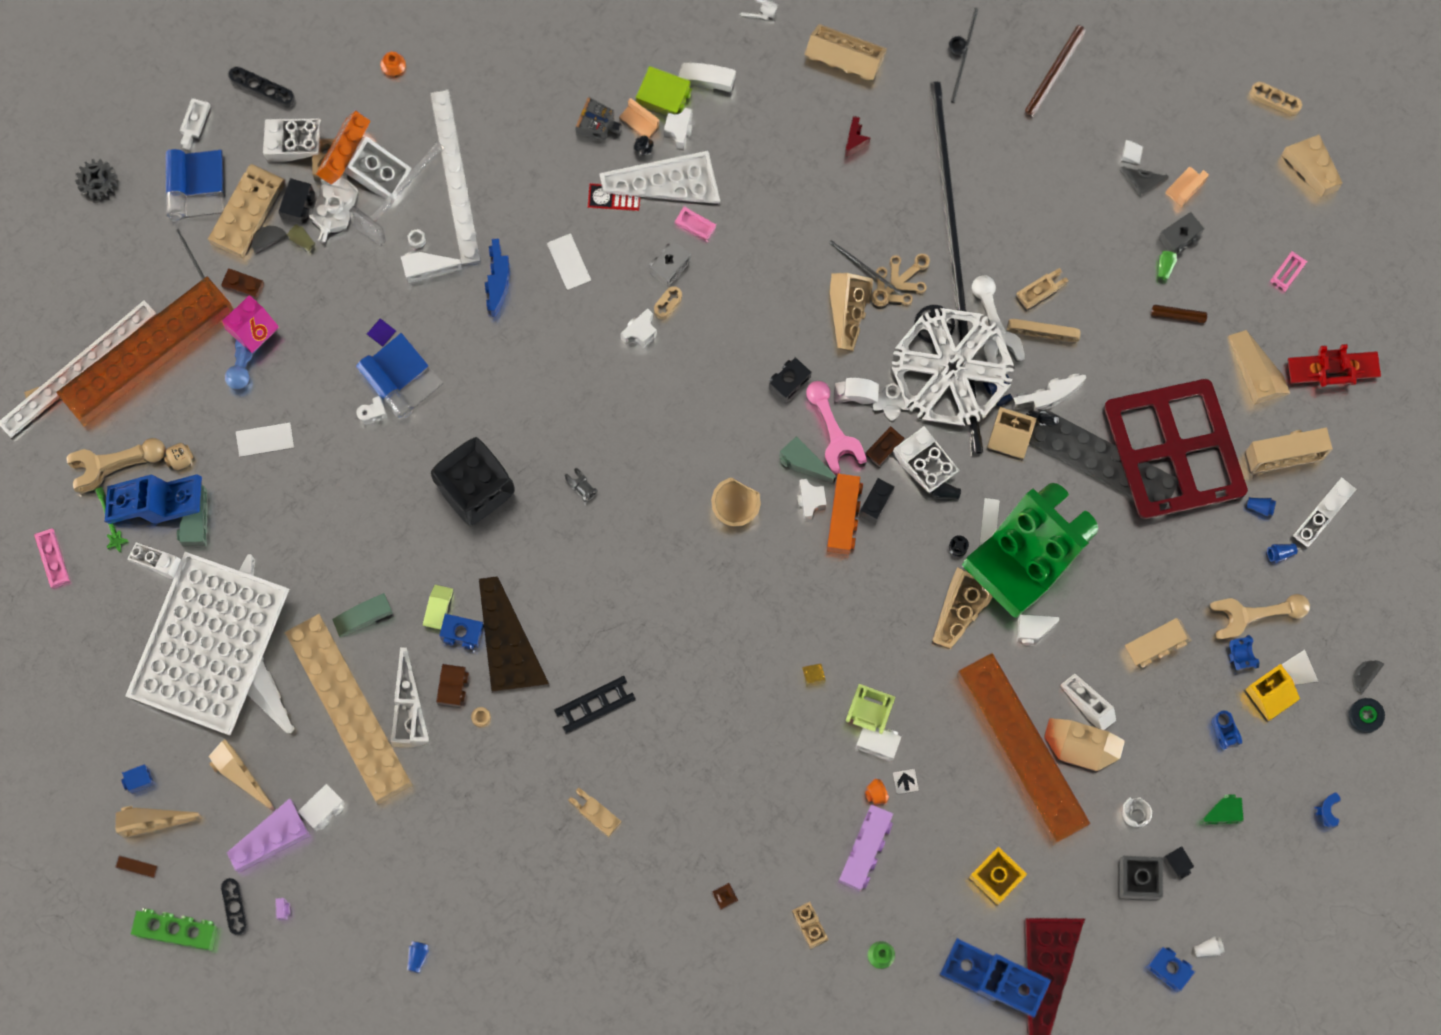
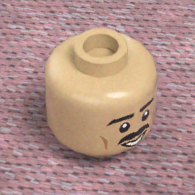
(178, 456)

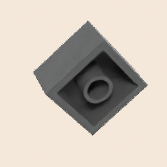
(1141, 877)

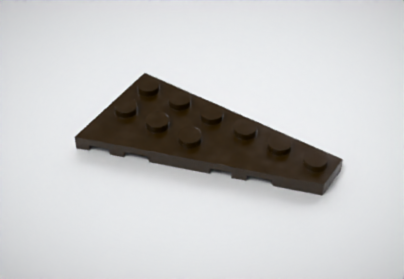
(508, 649)

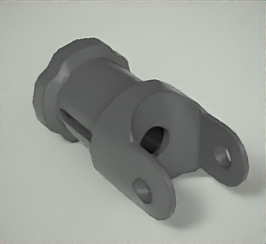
(581, 485)

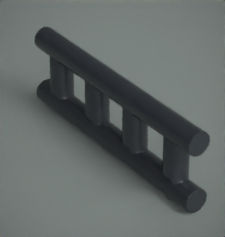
(606, 706)

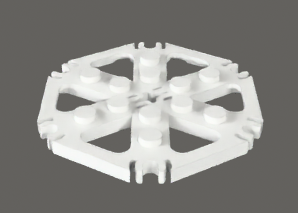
(946, 350)

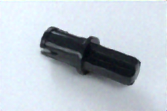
(1044, 418)

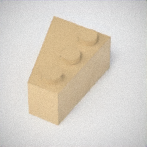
(1314, 164)

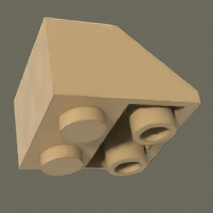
(1011, 433)

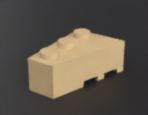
(1158, 643)

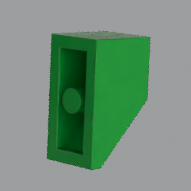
(1226, 811)

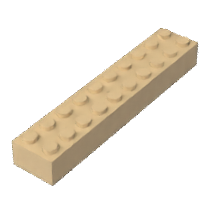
(348, 709)

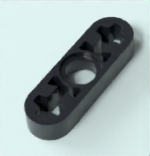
(232, 922)

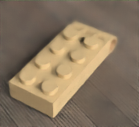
(246, 210)

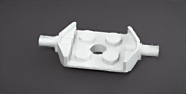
(328, 221)

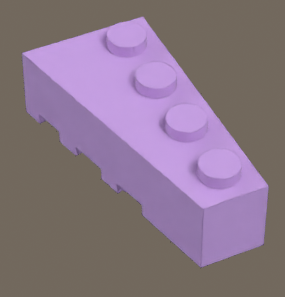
(270, 837)
(865, 848)

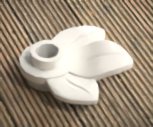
(890, 404)

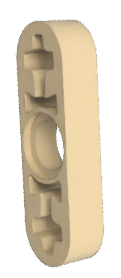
(1273, 91)

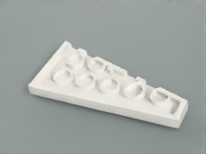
(674, 178)

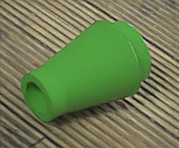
(1166, 264)

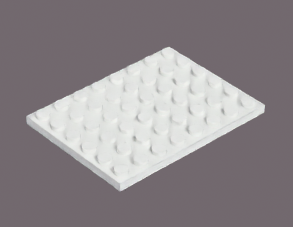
(207, 643)

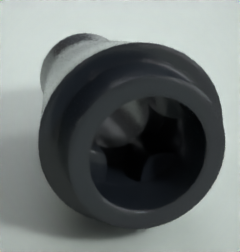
(946, 491)

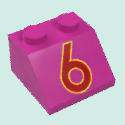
(250, 324)

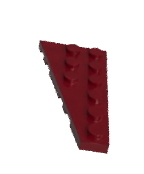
(1050, 954)

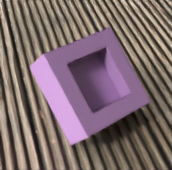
(282, 909)

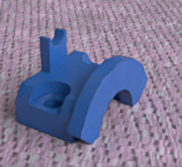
(1243, 653)
(1325, 811)

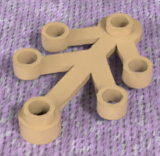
(898, 282)

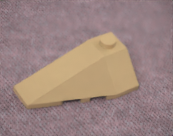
(232, 767)

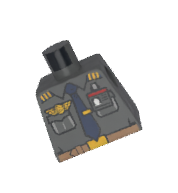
(596, 120)

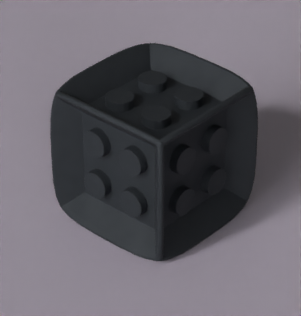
(473, 481)

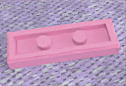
(52, 558)

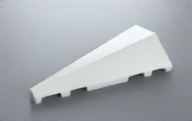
(266, 695)
(408, 719)

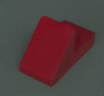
(855, 140)

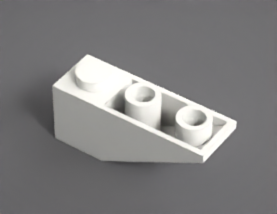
(155, 560)

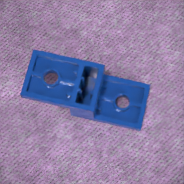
(153, 499)
(995, 977)

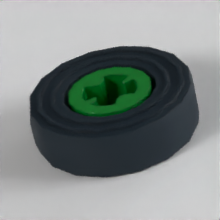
(1367, 725)

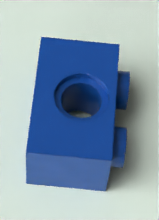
(452, 624)
(1175, 980)

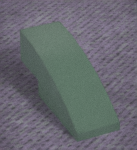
(362, 615)

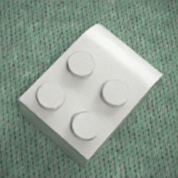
(376, 168)

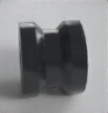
(961, 543)

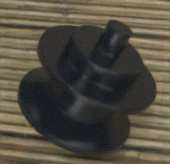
(643, 145)

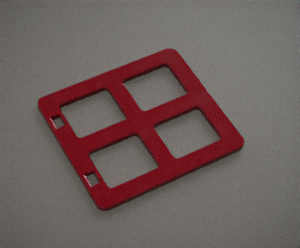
(1175, 448)

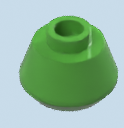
(875, 952)

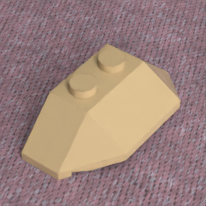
(1083, 744)

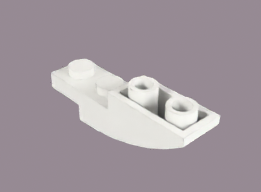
(1056, 392)
(1324, 512)

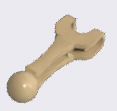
(102, 465)
(1295, 606)

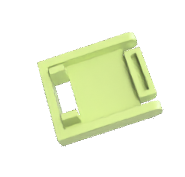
(867, 713)

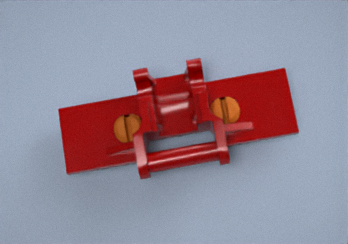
(1315, 368)

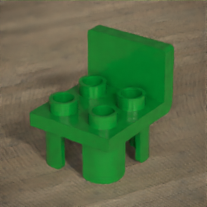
(1030, 549)

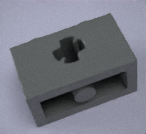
(1186, 225)

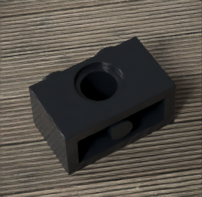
(785, 390)

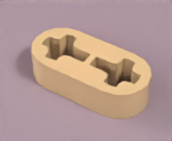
(671, 305)

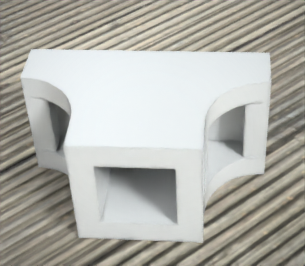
(678, 127)
(640, 330)
(810, 499)

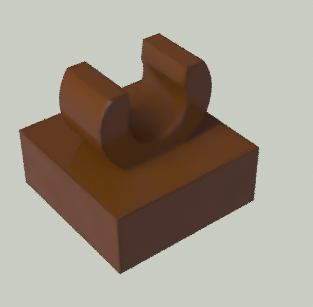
(724, 896)

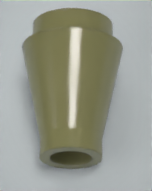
(299, 236)

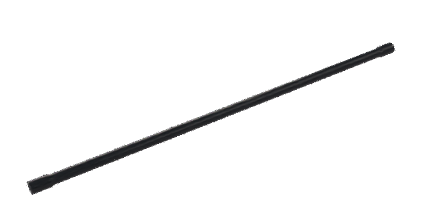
(936, 95)

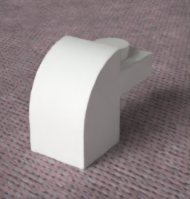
(858, 390)

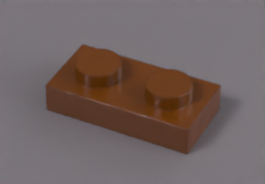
(242, 283)
(884, 446)

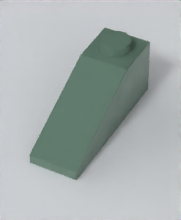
(803, 460)
(194, 526)

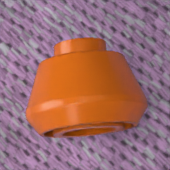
(393, 63)
(877, 792)

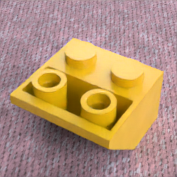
(1273, 692)

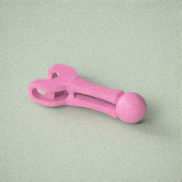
(840, 444)

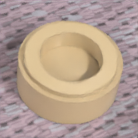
(481, 717)

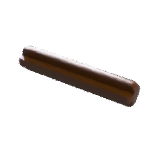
(1179, 313)

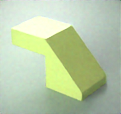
(437, 606)

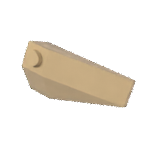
(848, 299)
(1259, 372)
(961, 607)
(137, 821)

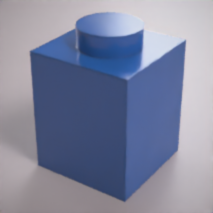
(137, 779)

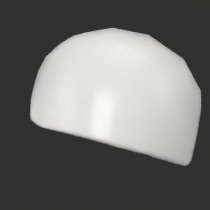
(1136, 812)

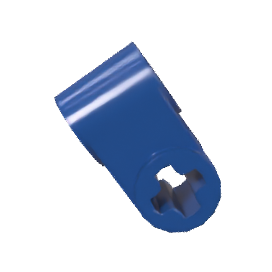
(1226, 731)

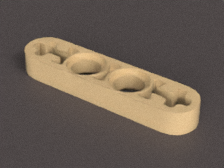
(1043, 330)

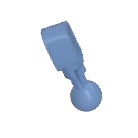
(237, 376)

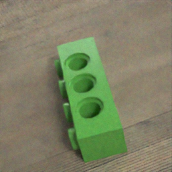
(144, 919)

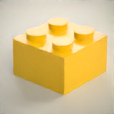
(998, 875)

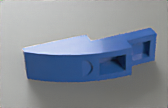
(498, 280)

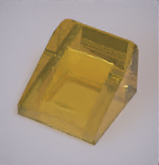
(814, 674)

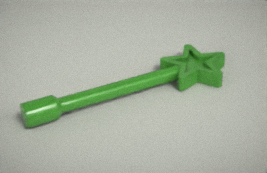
(115, 538)

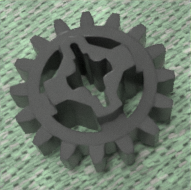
(96, 183)

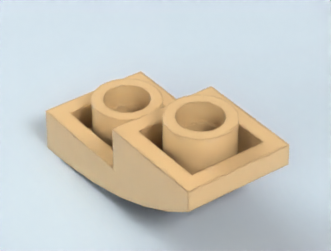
(810, 925)

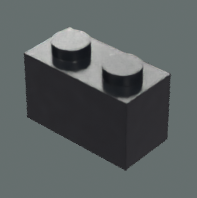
(296, 201)
(876, 501)

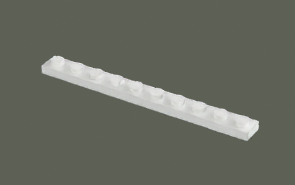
(455, 178)
(47, 395)

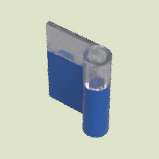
(193, 183)
(399, 376)

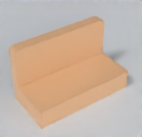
(639, 119)
(1186, 185)

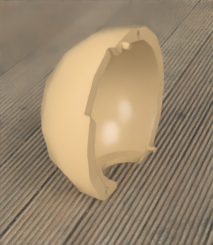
(735, 502)

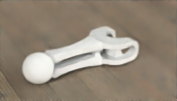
(984, 288)

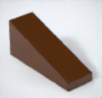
(135, 866)

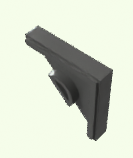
(1143, 180)

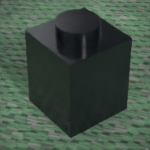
(1178, 863)

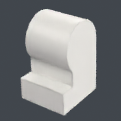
(372, 413)

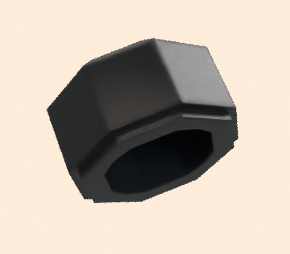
(957, 45)

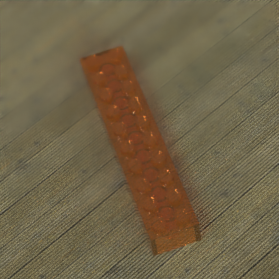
(145, 351)
(1023, 749)

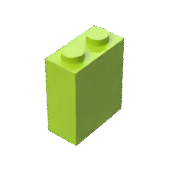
(663, 92)

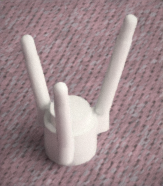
(768, 9)

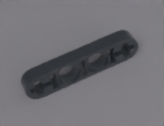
(261, 87)

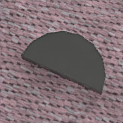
(266, 237)
(1365, 674)

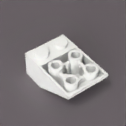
(290, 139)
(925, 460)

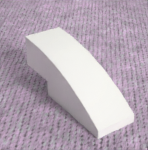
(708, 76)

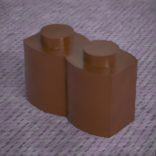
(451, 685)

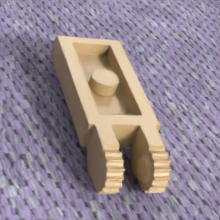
(1040, 289)
(596, 813)

